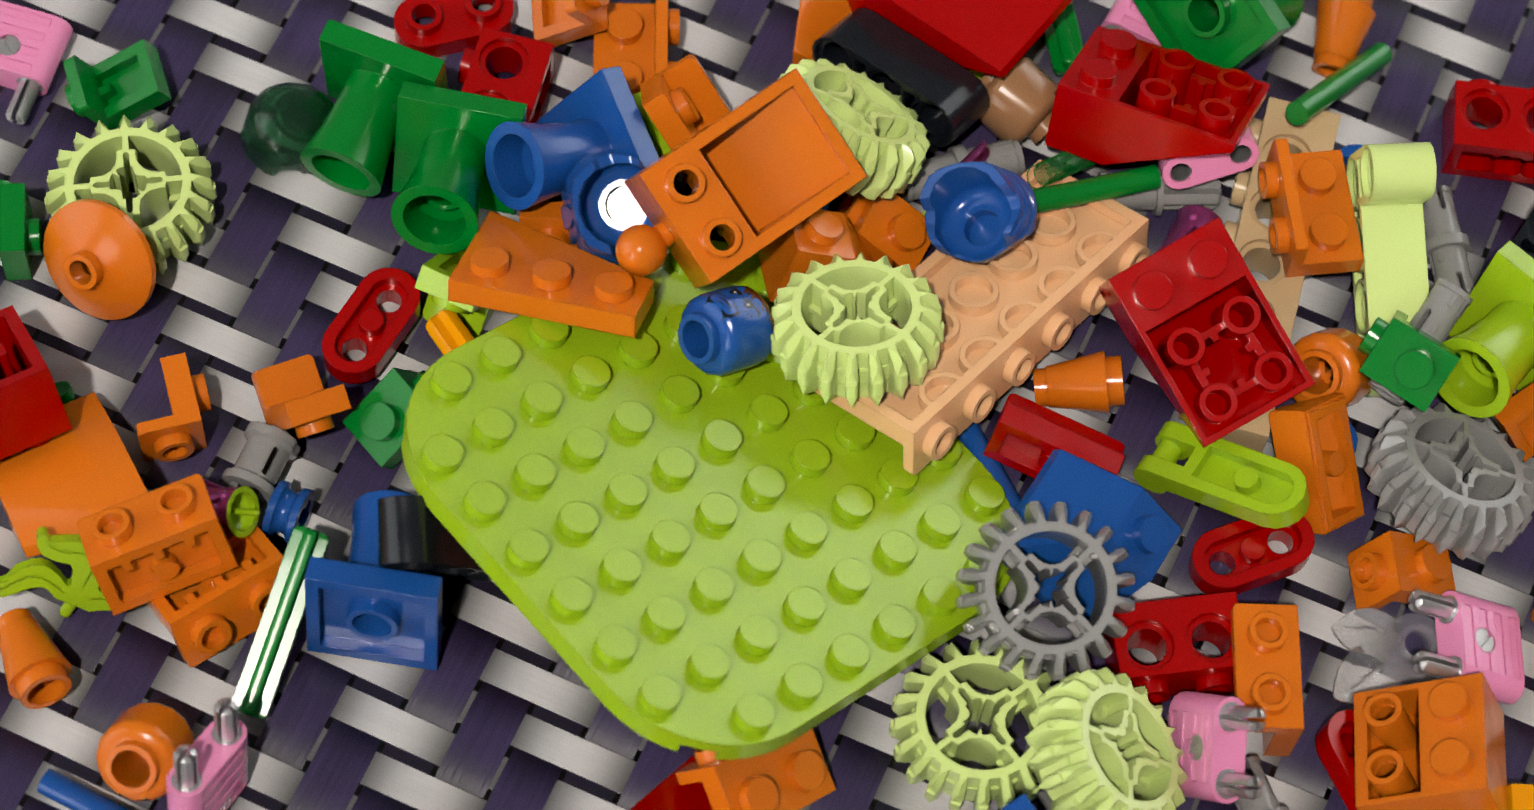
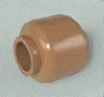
(1019, 102)

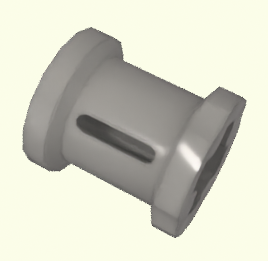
(261, 460)

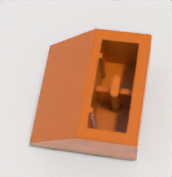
(1430, 746)

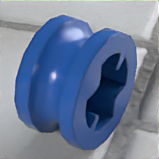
(287, 510)

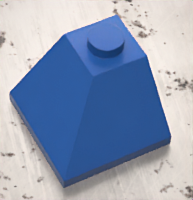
(1113, 502)

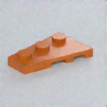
(547, 279)

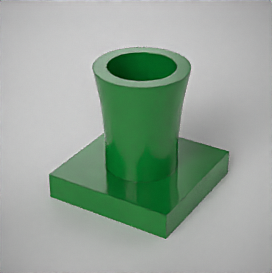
(1220, 30)
(360, 129)
(443, 164)

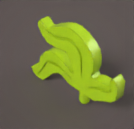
(77, 591)

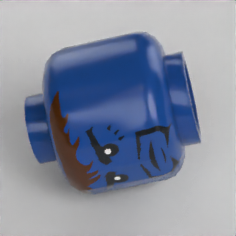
(726, 330)

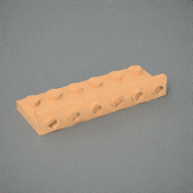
(1005, 319)

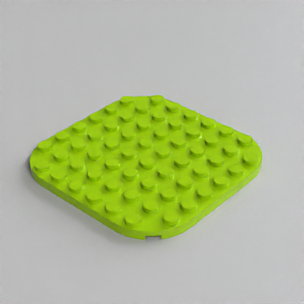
(693, 537)

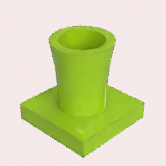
(1494, 337)

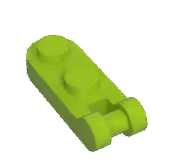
(1225, 478)

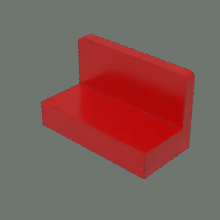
(1030, 433)

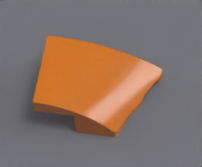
(67, 476)

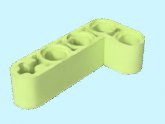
(1388, 198)

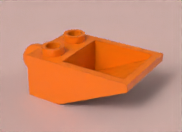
(748, 176)

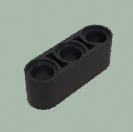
(930, 83)
(419, 543)

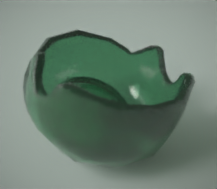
(282, 124)

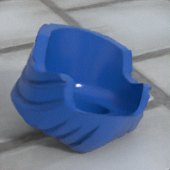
(599, 203)
(977, 210)

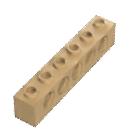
(1252, 235)

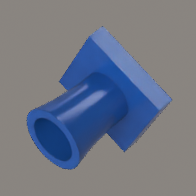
(532, 159)
(371, 609)

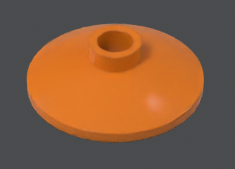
(99, 259)

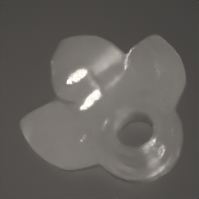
(1378, 651)

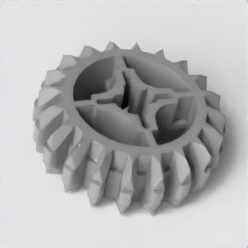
(1451, 481)
(1068, 610)

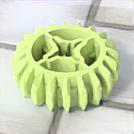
(872, 124)
(114, 159)
(858, 344)
(1104, 746)
(939, 763)

